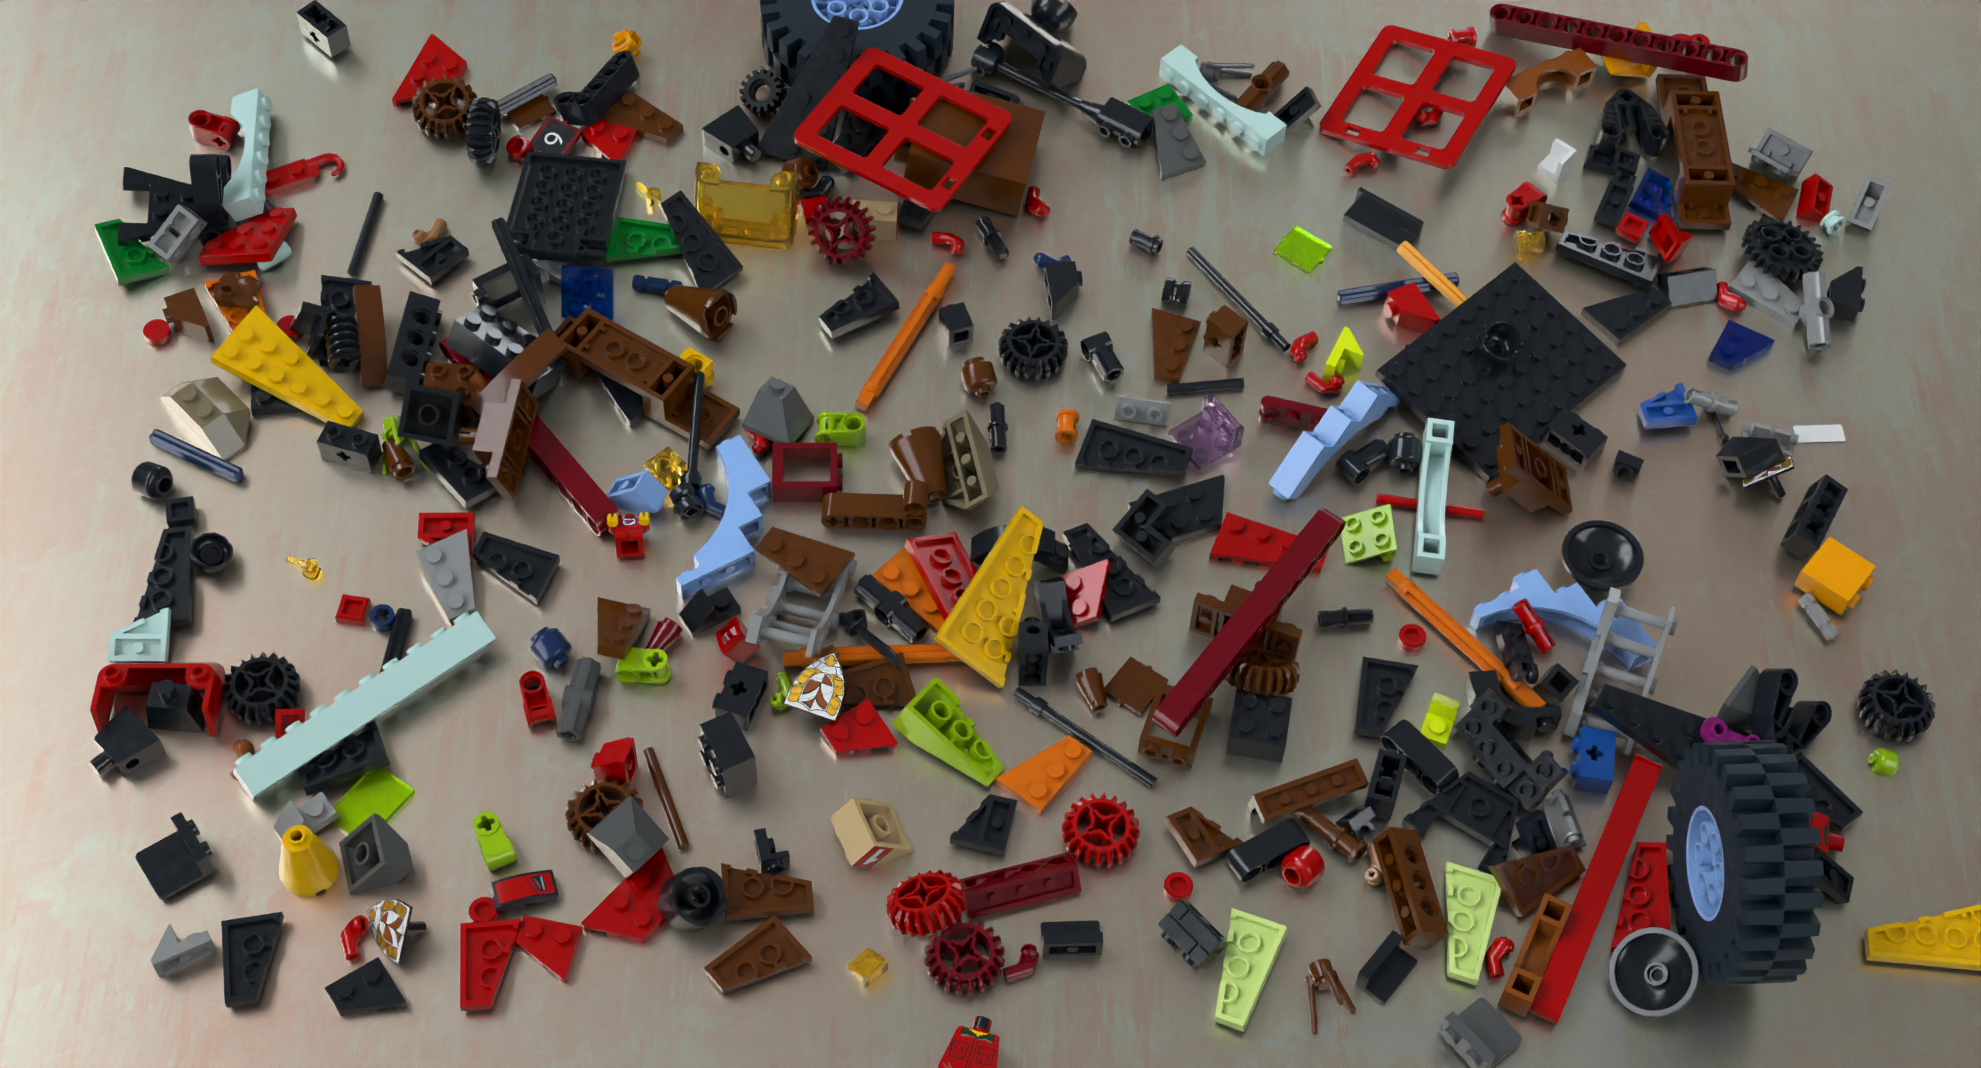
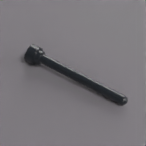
(691, 475)

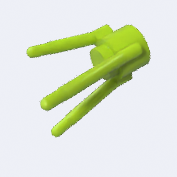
(391, 427)

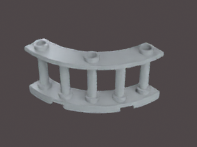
(765, 623)
(1595, 667)

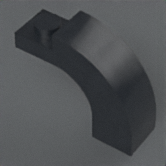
(1049, 551)
(1054, 610)
(1521, 721)

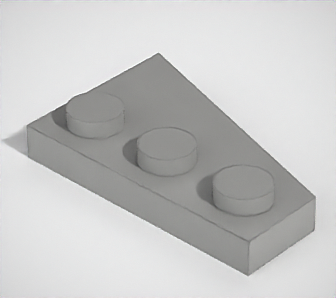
(1767, 294)
(450, 573)

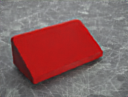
(1814, 199)

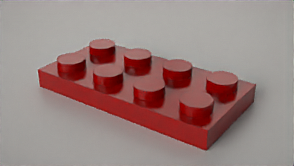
(942, 567)

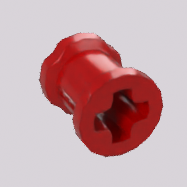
(1469, 34)

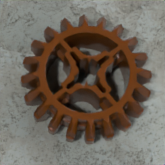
(443, 98)
(1265, 673)
(601, 794)

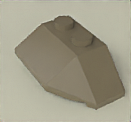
(211, 414)
(967, 463)

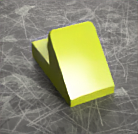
(1345, 353)
(1440, 720)

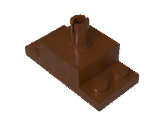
(504, 437)
(1529, 474)
(1212, 614)

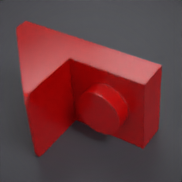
(1668, 238)

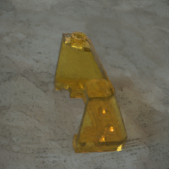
(748, 211)

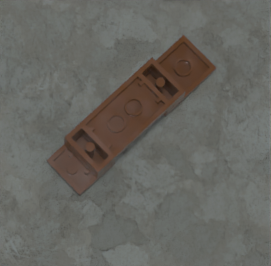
(1702, 150)
(646, 369)

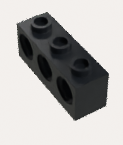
(1814, 517)

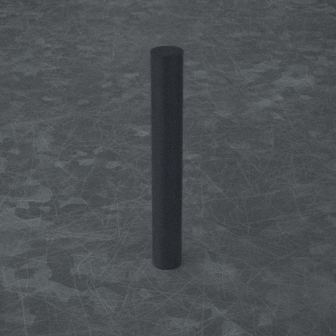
(1202, 386)

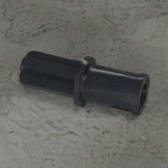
(992, 237)
(997, 428)
(1344, 617)

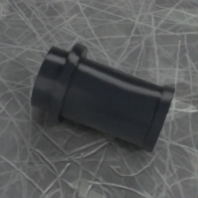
(1146, 241)

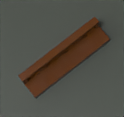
(1308, 791)

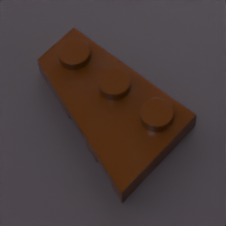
(1764, 193)

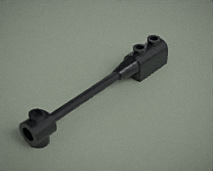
(1112, 118)

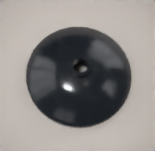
(1604, 545)
(1638, 960)

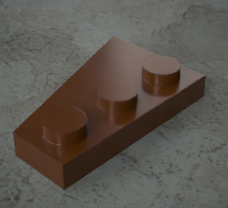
(645, 118)
(1172, 344)
(805, 559)
(619, 627)
(879, 683)
(1531, 876)
(762, 895)
(757, 956)

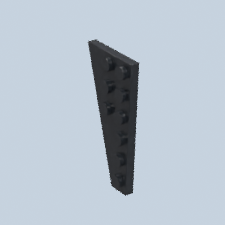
(1651, 724)

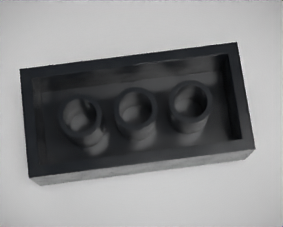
(494, 341)

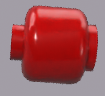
(1302, 867)

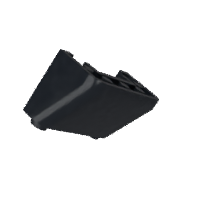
(1056, 59)

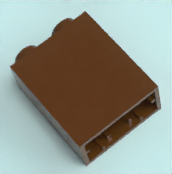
(1004, 171)

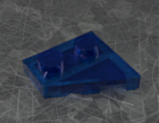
(1653, 195)
(1738, 345)

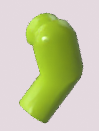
(784, 684)

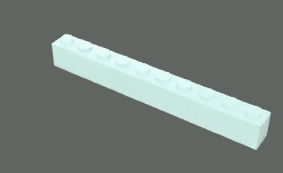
(363, 705)

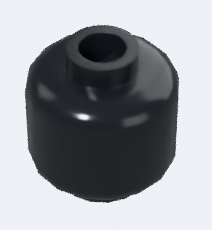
(1404, 452)
(152, 480)

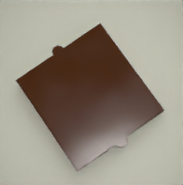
(531, 112)
(1134, 686)

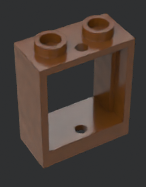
(1176, 753)

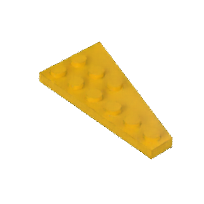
(274, 363)
(991, 606)
(1934, 941)

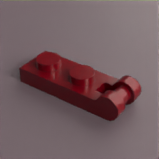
(1290, 412)

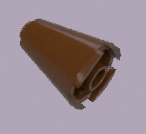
(703, 308)
(921, 459)

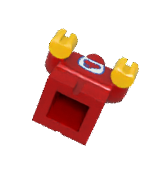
(629, 533)

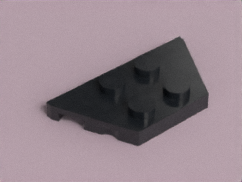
(1194, 509)

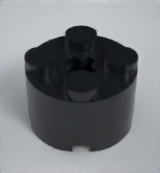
(688, 913)

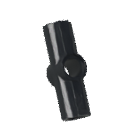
(891, 608)

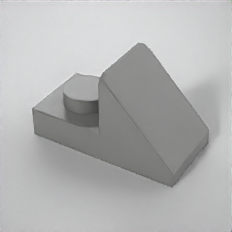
(1869, 202)
(313, 814)
(173, 955)

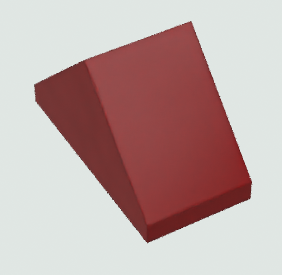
(732, 641)

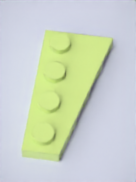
(1469, 919)
(1246, 966)

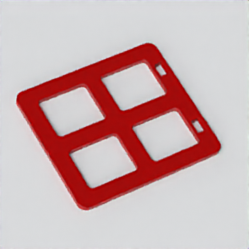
(1418, 96)
(902, 129)

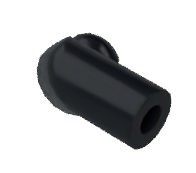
(822, 188)

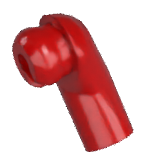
(1428, 118)
(1035, 204)
(1729, 300)
(1301, 343)
(351, 936)

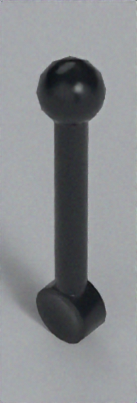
(1723, 438)

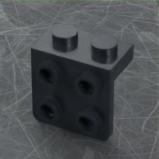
(176, 859)

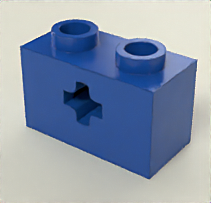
(1593, 760)

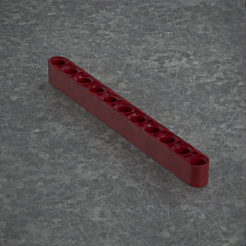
(1619, 42)
(559, 466)
(1248, 622)

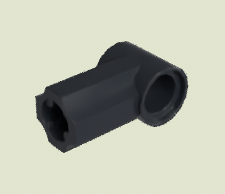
(1101, 353)
(1358, 464)

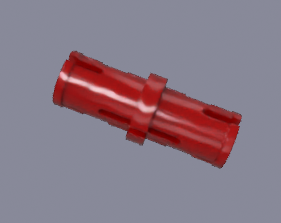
(1533, 625)

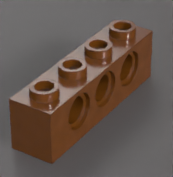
(1410, 887)

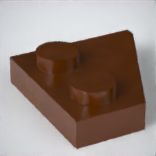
(1199, 836)

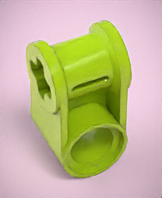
(841, 428)
(641, 665)
(494, 844)

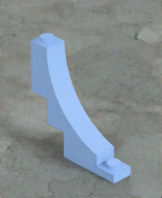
(1313, 449)
(728, 548)

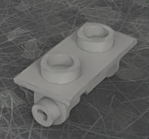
(1142, 410)
(1785, 438)
(1563, 820)

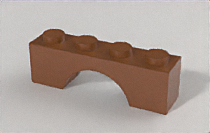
(1569, 70)
(1535, 955)

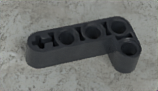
(600, 93)

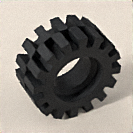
(754, 83)

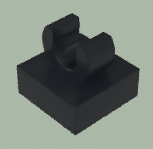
(1628, 462)
(1356, 819)

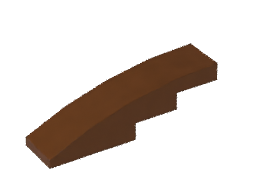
(371, 335)
(526, 366)

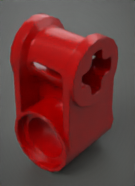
(212, 128)
(1519, 202)
(537, 703)

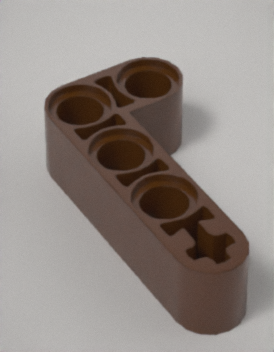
(877, 511)

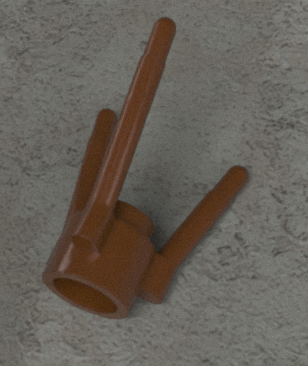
(1324, 977)

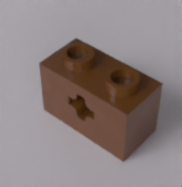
(1225, 335)

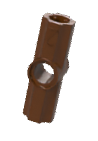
(1263, 86)

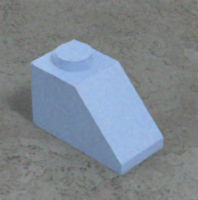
(638, 493)

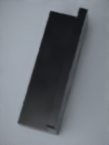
(1383, 220)

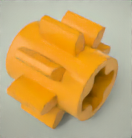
(627, 42)

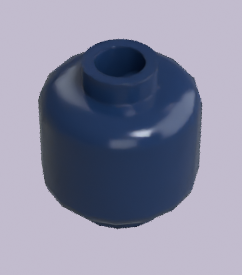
(550, 648)

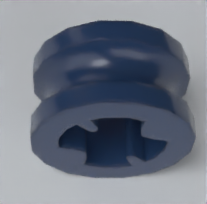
(380, 610)

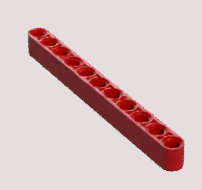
(1595, 889)

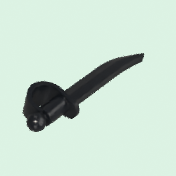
(857, 625)

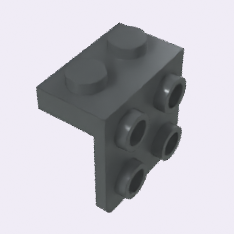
(1781, 152)
(1480, 1034)

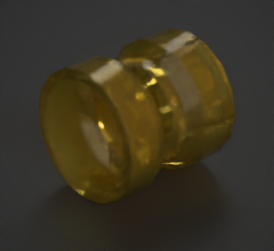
(1529, 241)

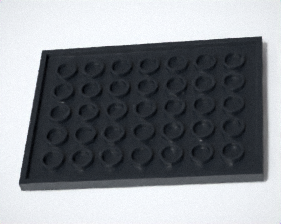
(1452, 379)

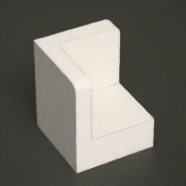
(1558, 162)

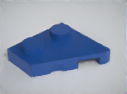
(1667, 410)

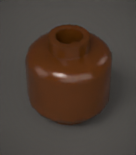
(806, 171)
(978, 376)

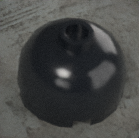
(1053, 14)

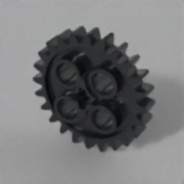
(1781, 249)

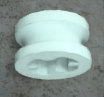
(1833, 222)

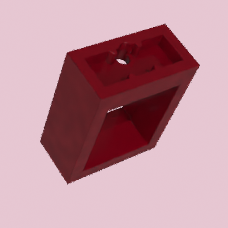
(805, 490)

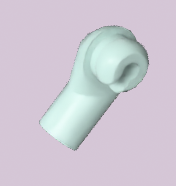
(283, 253)

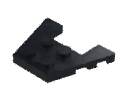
(163, 198)
(1474, 808)

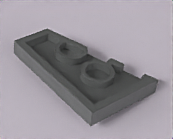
(1175, 144)

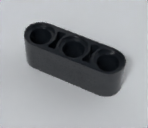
(1423, 760)
(1266, 850)

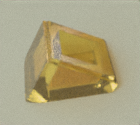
(868, 967)

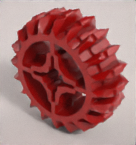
(1103, 821)
(926, 903)

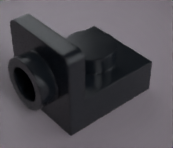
(768, 858)

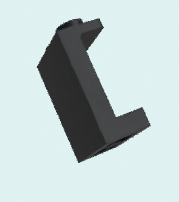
(500, 288)

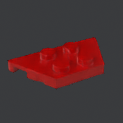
(433, 61)
(632, 906)

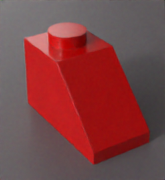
(1410, 309)
(616, 760)

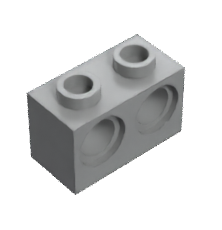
(177, 234)

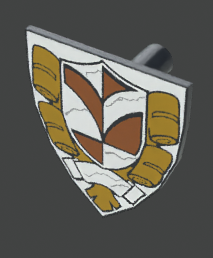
(1771, 476)
(819, 688)
(390, 926)

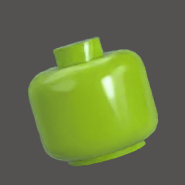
(1884, 761)

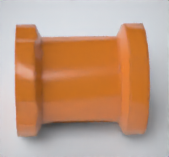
(1067, 423)

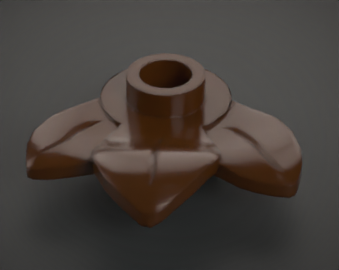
(237, 291)

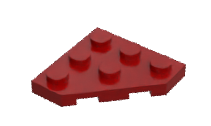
(251, 241)

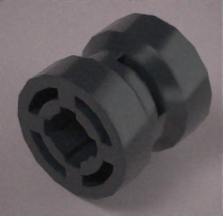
(1182, 292)
(687, 503)

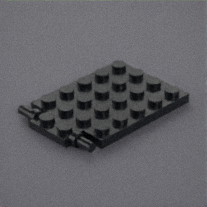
(565, 206)

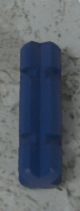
(653, 284)

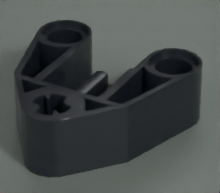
(1629, 114)
(208, 178)
(1777, 721)

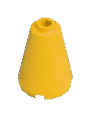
(306, 862)

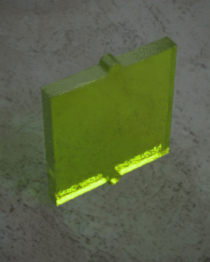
(1302, 250)

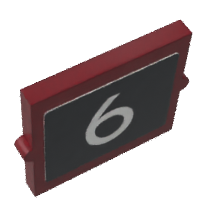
(555, 137)

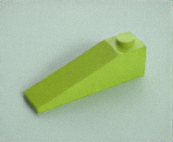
(941, 728)

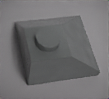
(778, 413)
(1738, 706)
(628, 837)
(374, 856)

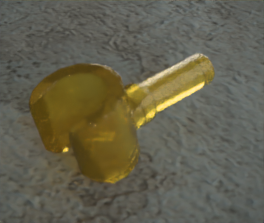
(649, 193)
(310, 567)

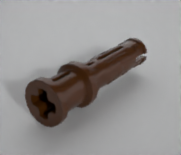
(1337, 837)

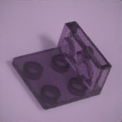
(1209, 433)

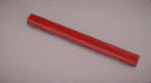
(1411, 503)

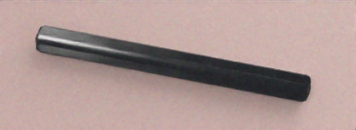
(520, 275)

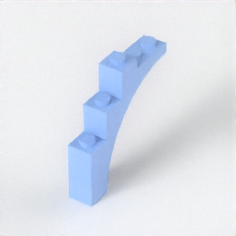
(1566, 608)

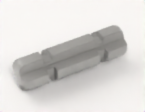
(1819, 616)

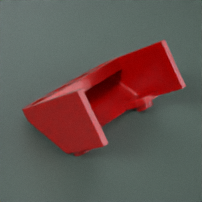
(138, 677)

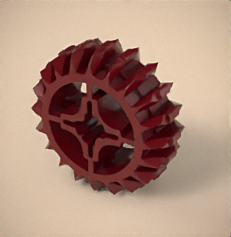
(823, 221)
(983, 969)

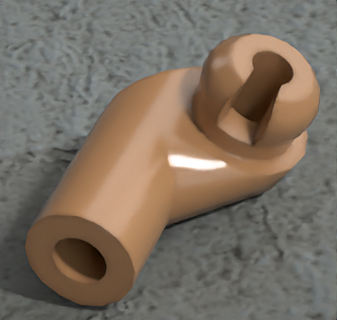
(434, 234)
(1373, 874)

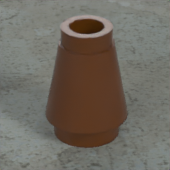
(398, 460)
(1092, 687)

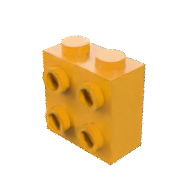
(1836, 576)

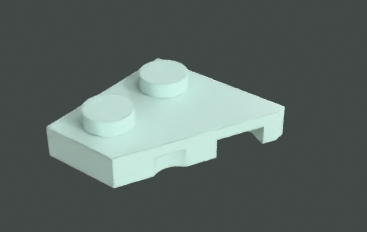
(142, 641)

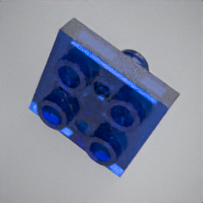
(597, 281)

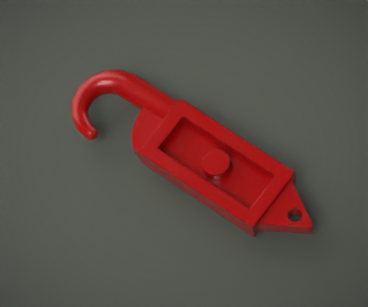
(299, 173)

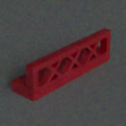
(1020, 885)

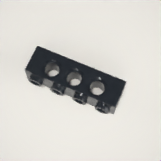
(417, 310)

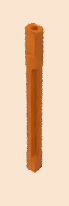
(904, 338)
(1461, 638)
(863, 654)

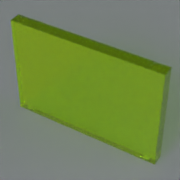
(374, 793)

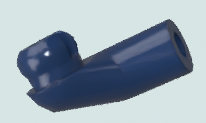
(1041, 259)
(707, 496)

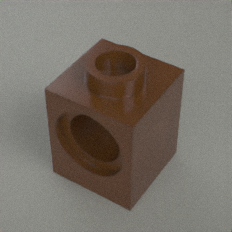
(1539, 213)

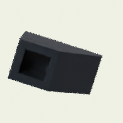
(1846, 294)
(1749, 456)

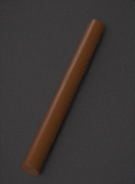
(666, 798)

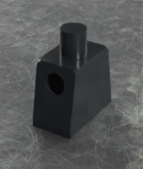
(732, 136)
(1032, 640)
(174, 707)
(125, 745)

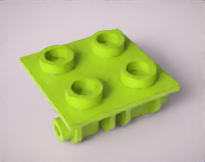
(1369, 535)

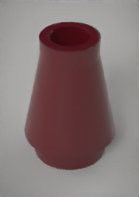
(664, 635)

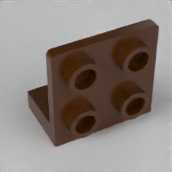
(455, 378)

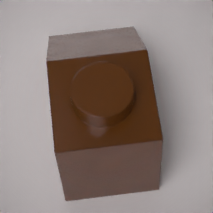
(187, 315)

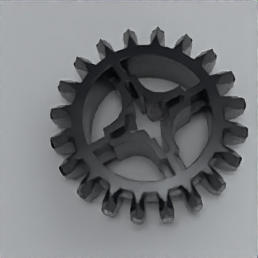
(483, 131)
(1047, 355)
(262, 679)
(1879, 708)

